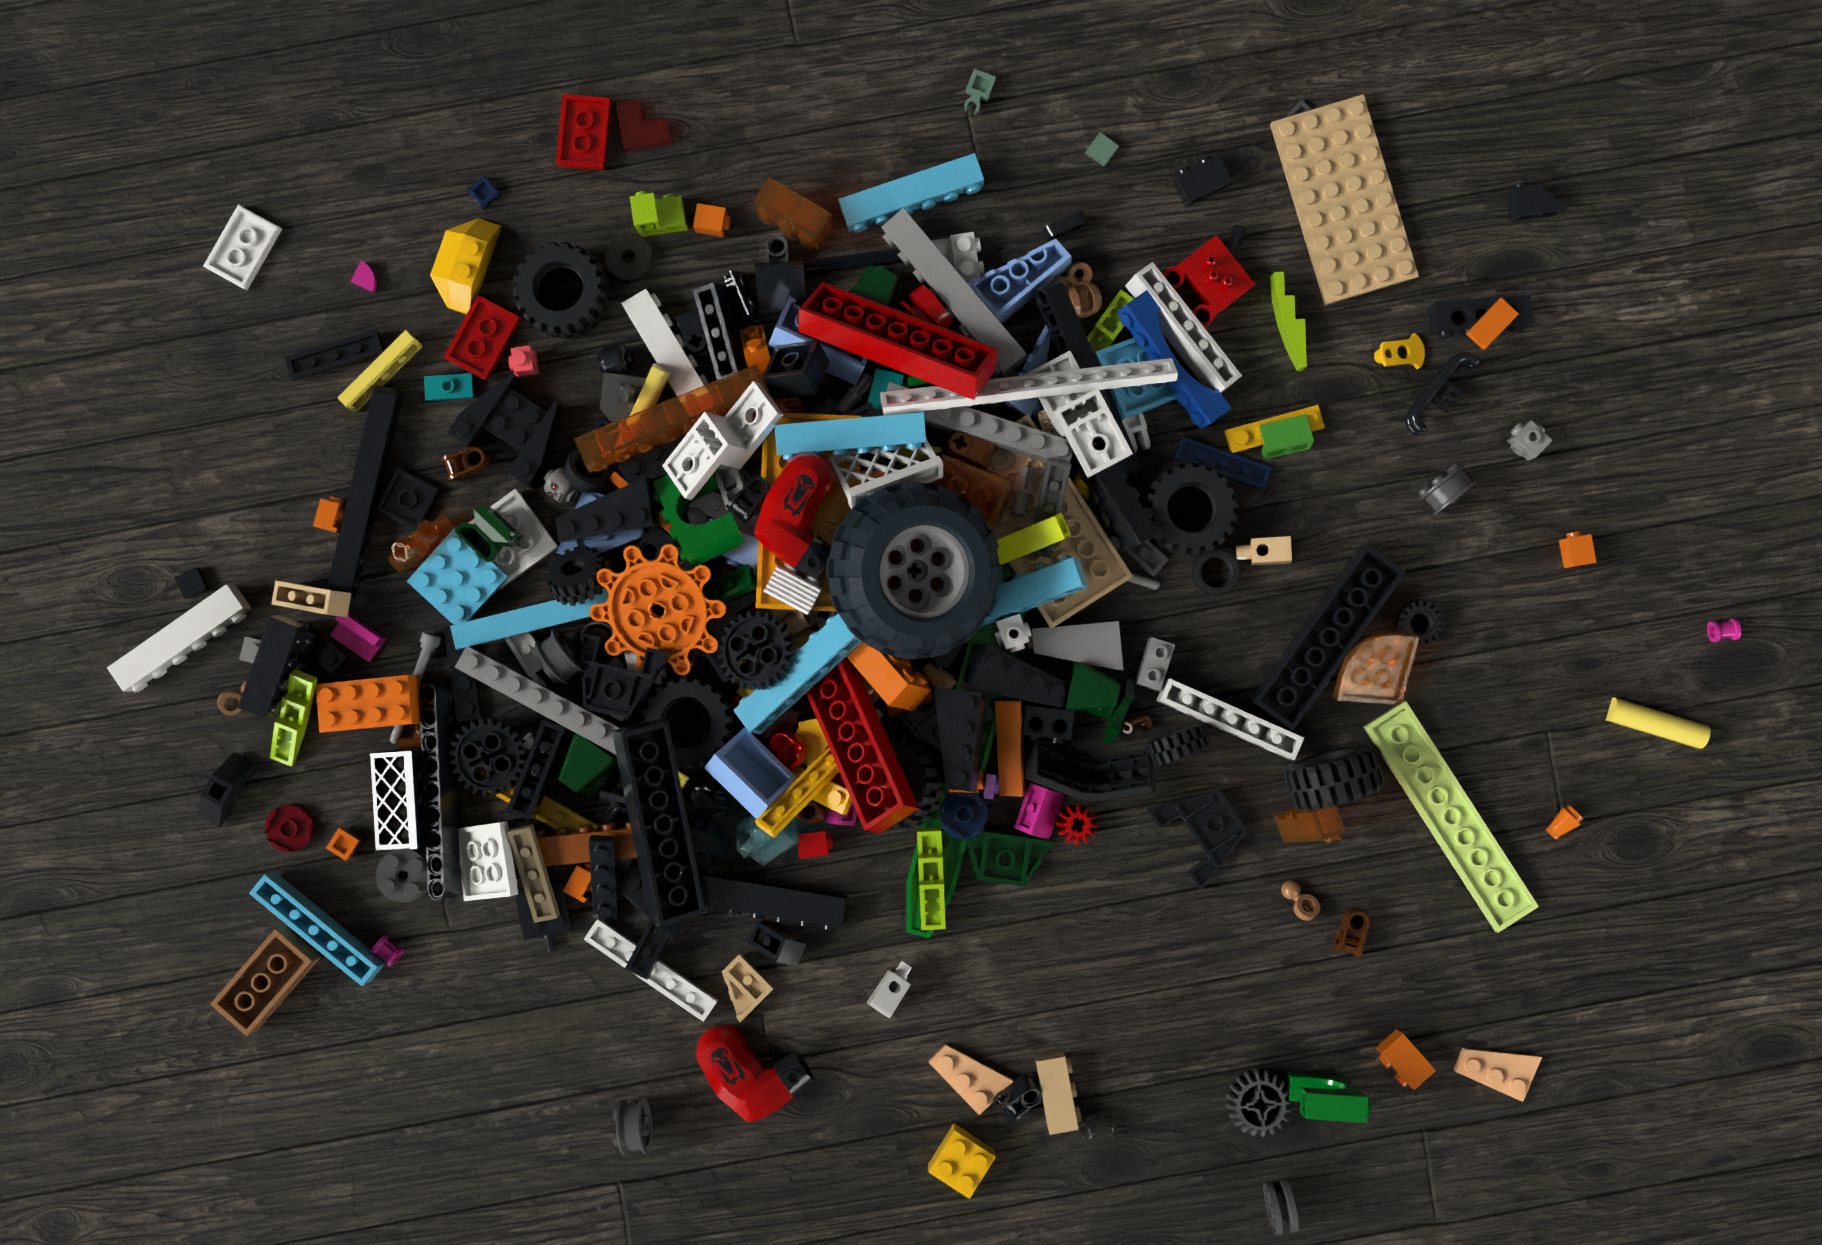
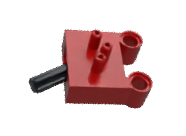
(1214, 274)

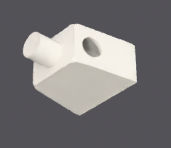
(885, 1000)

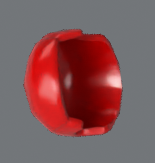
(789, 749)

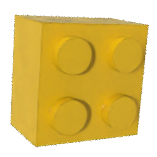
(961, 1161)

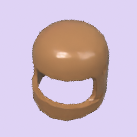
(1085, 299)

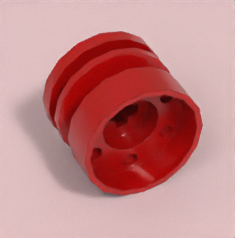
(926, 307)

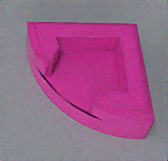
(364, 277)

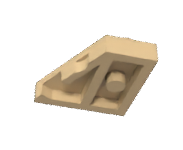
(745, 986)

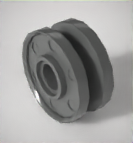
(1281, 1207)

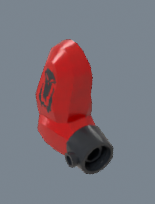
(792, 509)
(741, 1076)

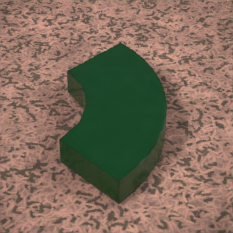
(1115, 723)

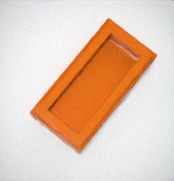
(1492, 323)

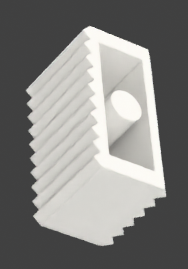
(793, 589)

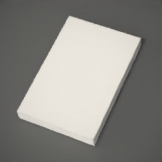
(242, 247)

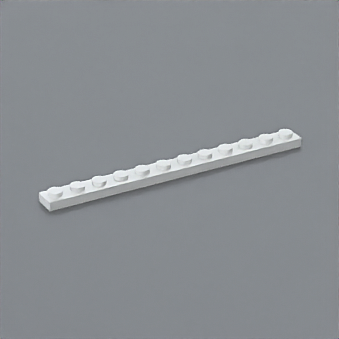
(1033, 386)

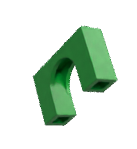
(701, 541)
(1328, 1097)

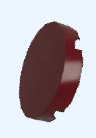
(289, 828)

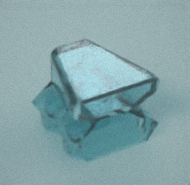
(759, 845)

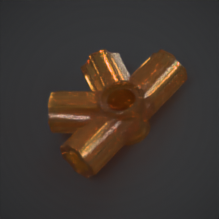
(420, 543)

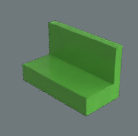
(1286, 436)

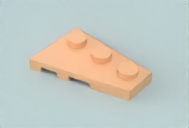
(1502, 1071)
(969, 1078)

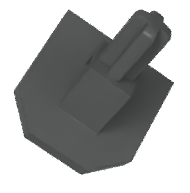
(619, 394)

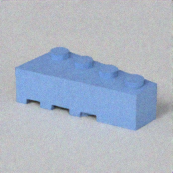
(1015, 284)
(842, 362)

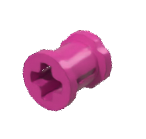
(1724, 630)
(387, 951)

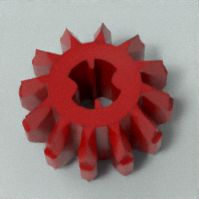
(1085, 826)

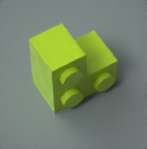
(656, 215)

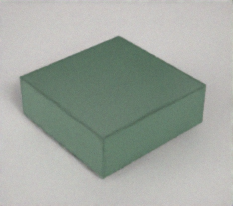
(1102, 149)

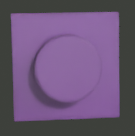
(991, 786)

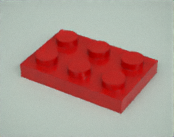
(583, 132)
(482, 338)

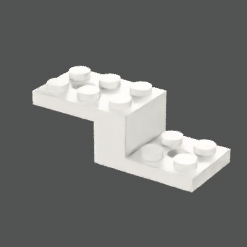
(1083, 418)
(722, 440)

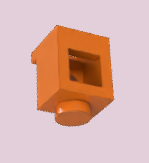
(330, 514)
(580, 882)

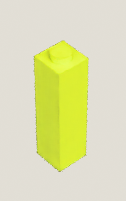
(1032, 538)

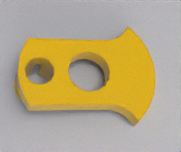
(1388, 353)

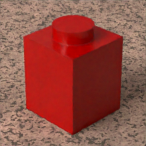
(814, 843)

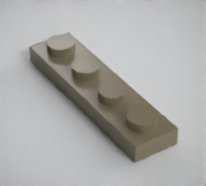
(533, 873)

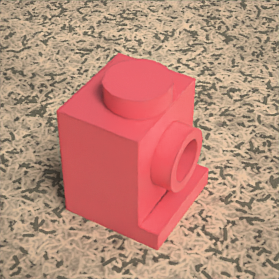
(523, 361)

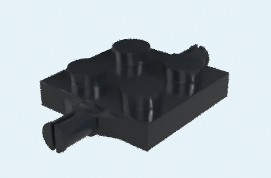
(548, 928)

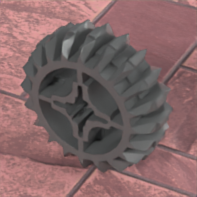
(1262, 1123)

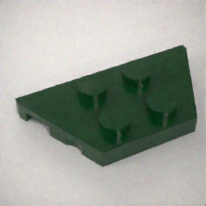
(1006, 857)

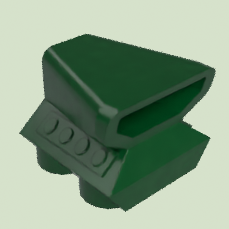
(880, 286)
(489, 533)
(1092, 690)
(585, 766)

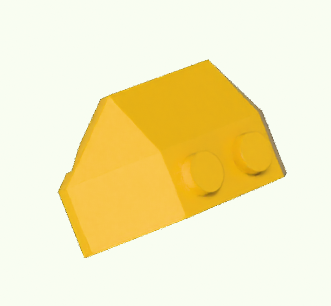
(464, 262)

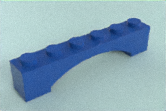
(1143, 322)

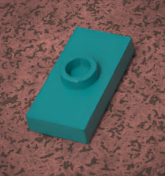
(449, 387)

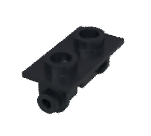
(746, 303)

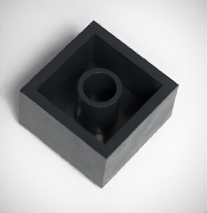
(795, 370)

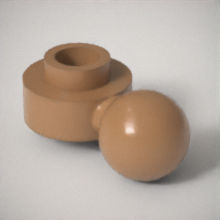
(1071, 278)
(232, 709)
(1292, 890)

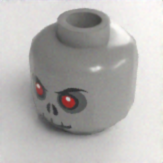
(559, 486)

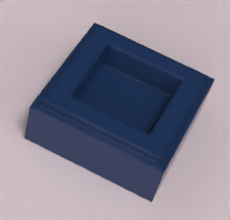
(484, 192)

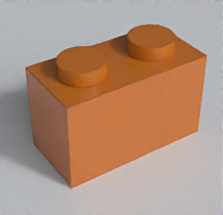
(1405, 1059)

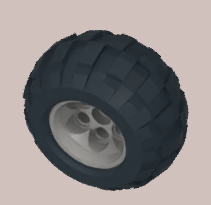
(966, 572)

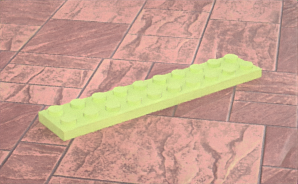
(1451, 816)

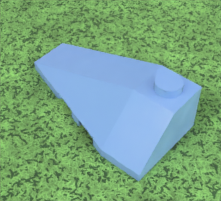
(1035, 359)

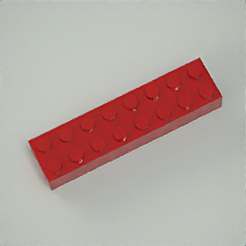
(898, 340)
(861, 748)

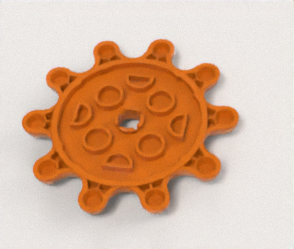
(662, 583)

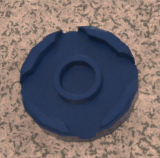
(963, 815)

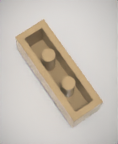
(311, 598)
(1057, 1093)

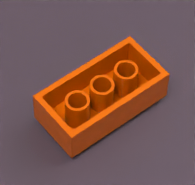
(890, 677)
(368, 703)

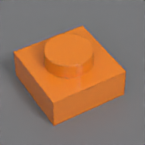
(343, 843)

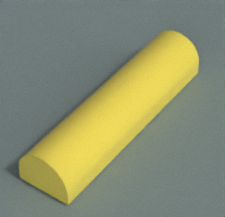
(380, 371)
(652, 388)
(1658, 723)

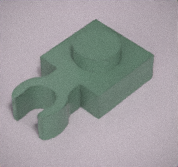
(979, 88)

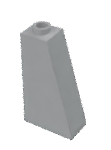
(1086, 643)

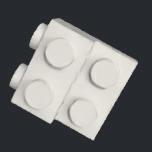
(962, 254)

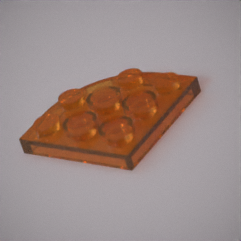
(1377, 669)

